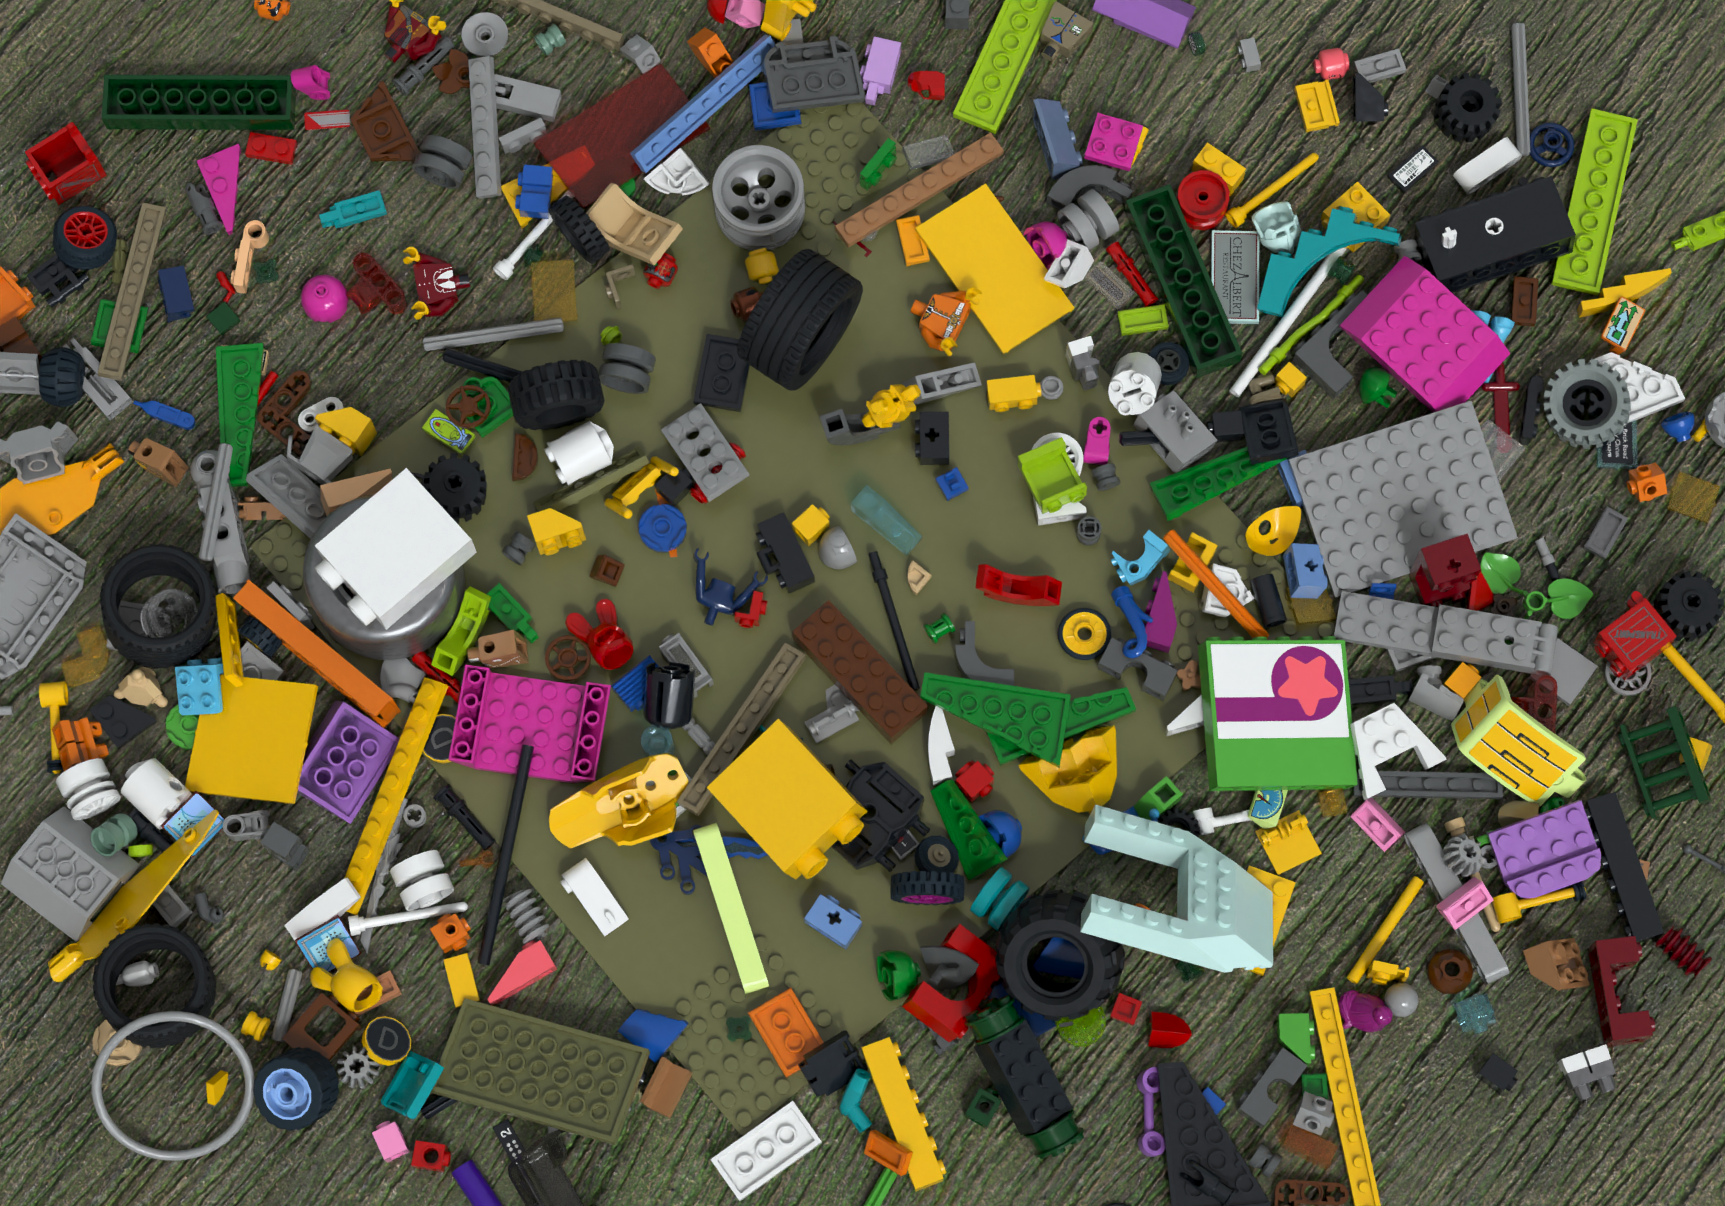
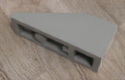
(945, 382)

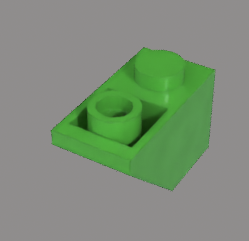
(1161, 797)
(1294, 1035)

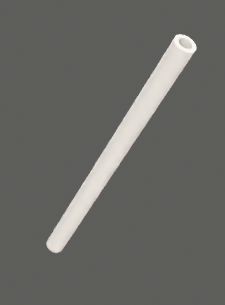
(1285, 323)

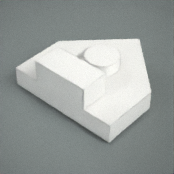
(1233, 582)

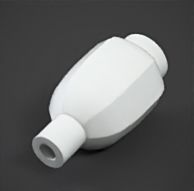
(138, 974)

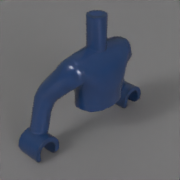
(719, 594)

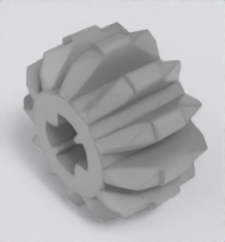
(1464, 855)
(350, 1063)

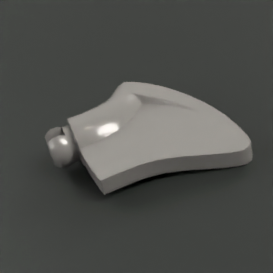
(401, 679)

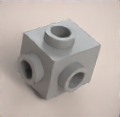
(1313, 1113)

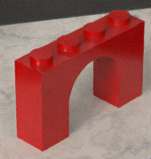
(947, 1015)

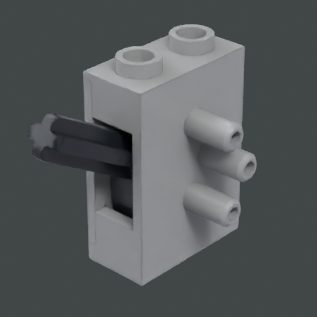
(1171, 432)

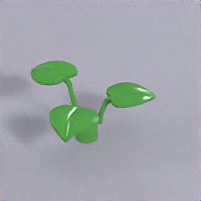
(1565, 595)

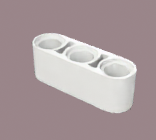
(1487, 165)

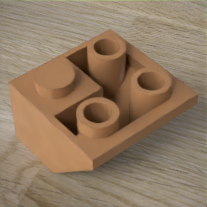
(1557, 964)

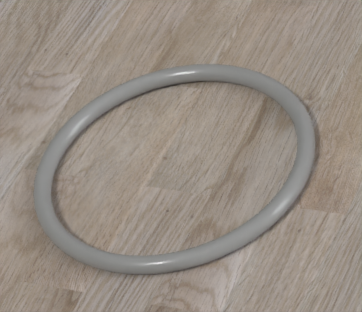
(167, 1155)

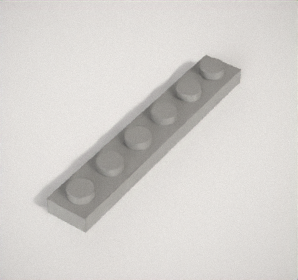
(484, 127)

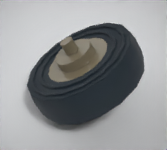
(937, 855)

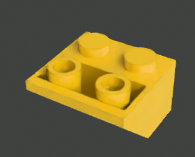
(348, 427)
(555, 530)

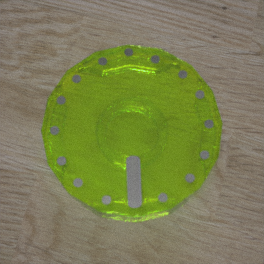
(1083, 1030)

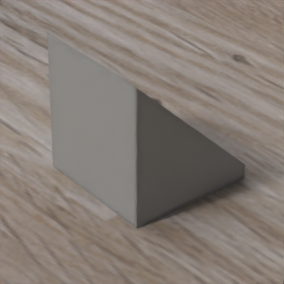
(1436, 86)

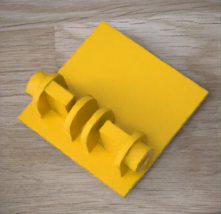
(1288, 842)

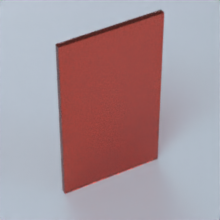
(598, 142)

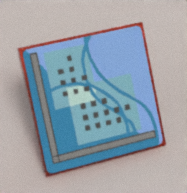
(190, 814)
(315, 943)

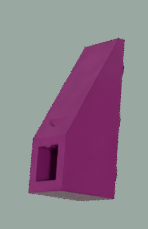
(1164, 624)

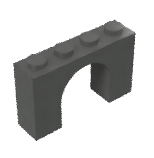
(1315, 356)

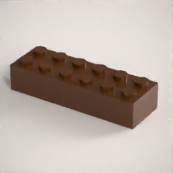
(859, 672)

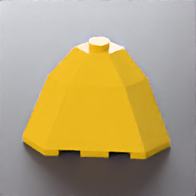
(1084, 774)

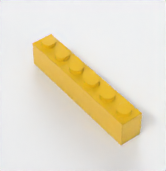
(902, 1113)

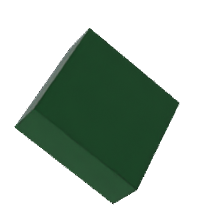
(223, 318)

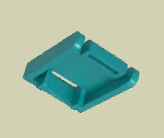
(411, 1088)

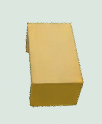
(1181, 573)

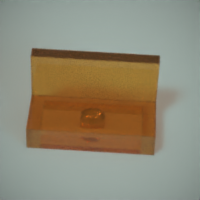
(1309, 1147)

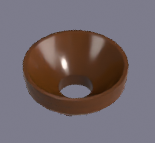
(1438, 976)

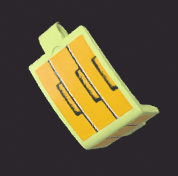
(1515, 745)

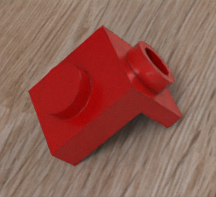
(758, 607)

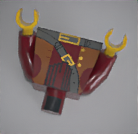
(410, 32)

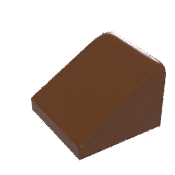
(606, 570)

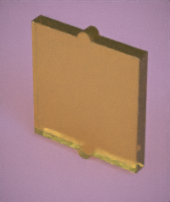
(1693, 497)
(1311, 609)

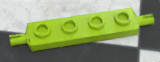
(1702, 233)

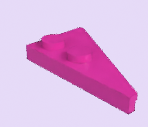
(221, 177)

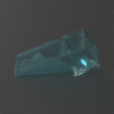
(885, 520)

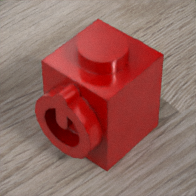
(975, 780)

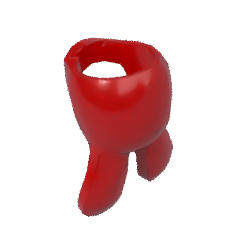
(607, 642)

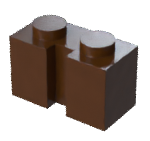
(15, 339)

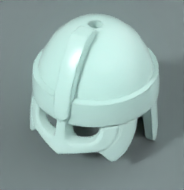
(1277, 227)

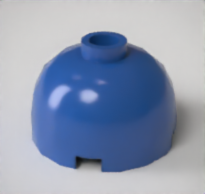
(1004, 829)

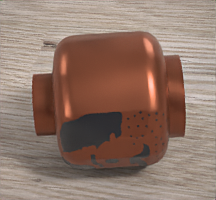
(744, 302)

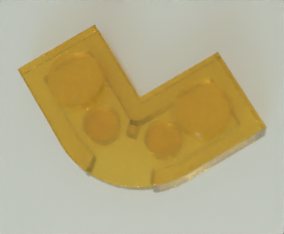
(92, 663)

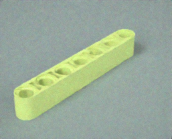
(731, 908)

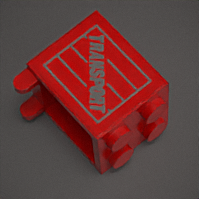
(70, 160)
(1634, 638)

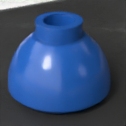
(1679, 425)

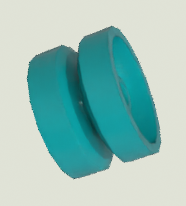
(996, 896)

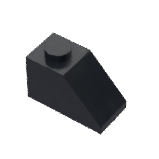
(1367, 101)

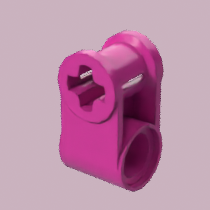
(311, 81)
(1097, 445)

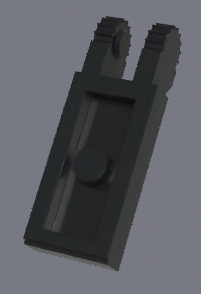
(1530, 410)

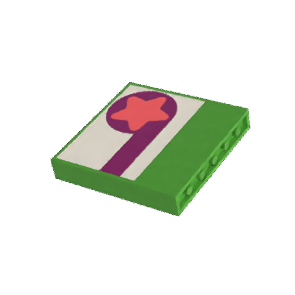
(1277, 714)

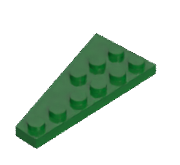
(1016, 714)

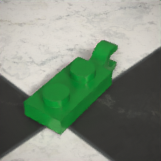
(511, 612)

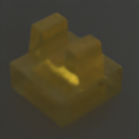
(1332, 802)

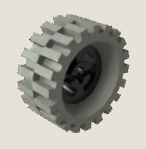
(1582, 377)

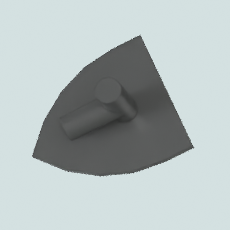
(947, 967)

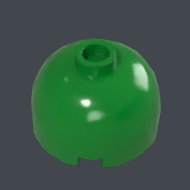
(898, 973)

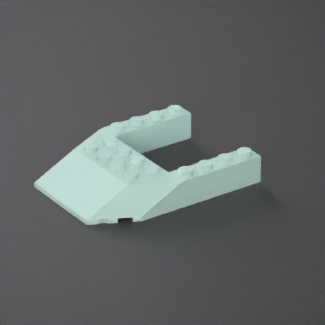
(1220, 907)

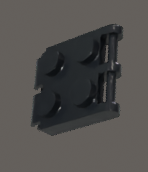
(831, 1065)

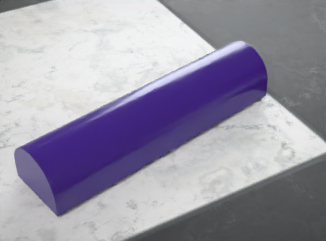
(475, 1185)

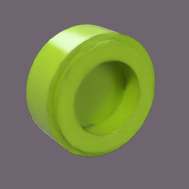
(140, 850)

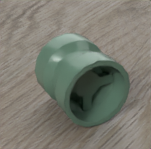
(550, 39)

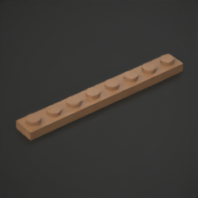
(919, 190)

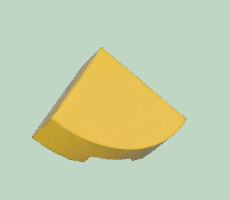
(216, 1086)

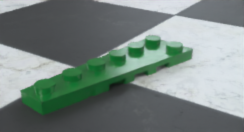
(1205, 481)

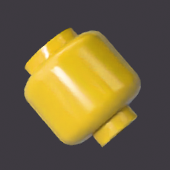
(761, 265)

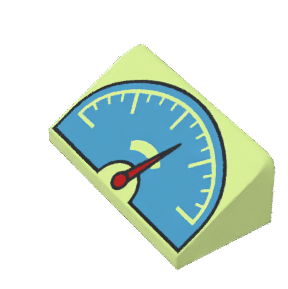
(1267, 807)

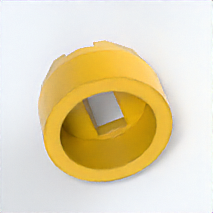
(271, 959)

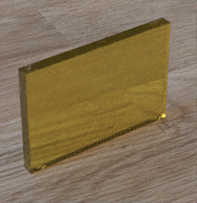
(554, 290)

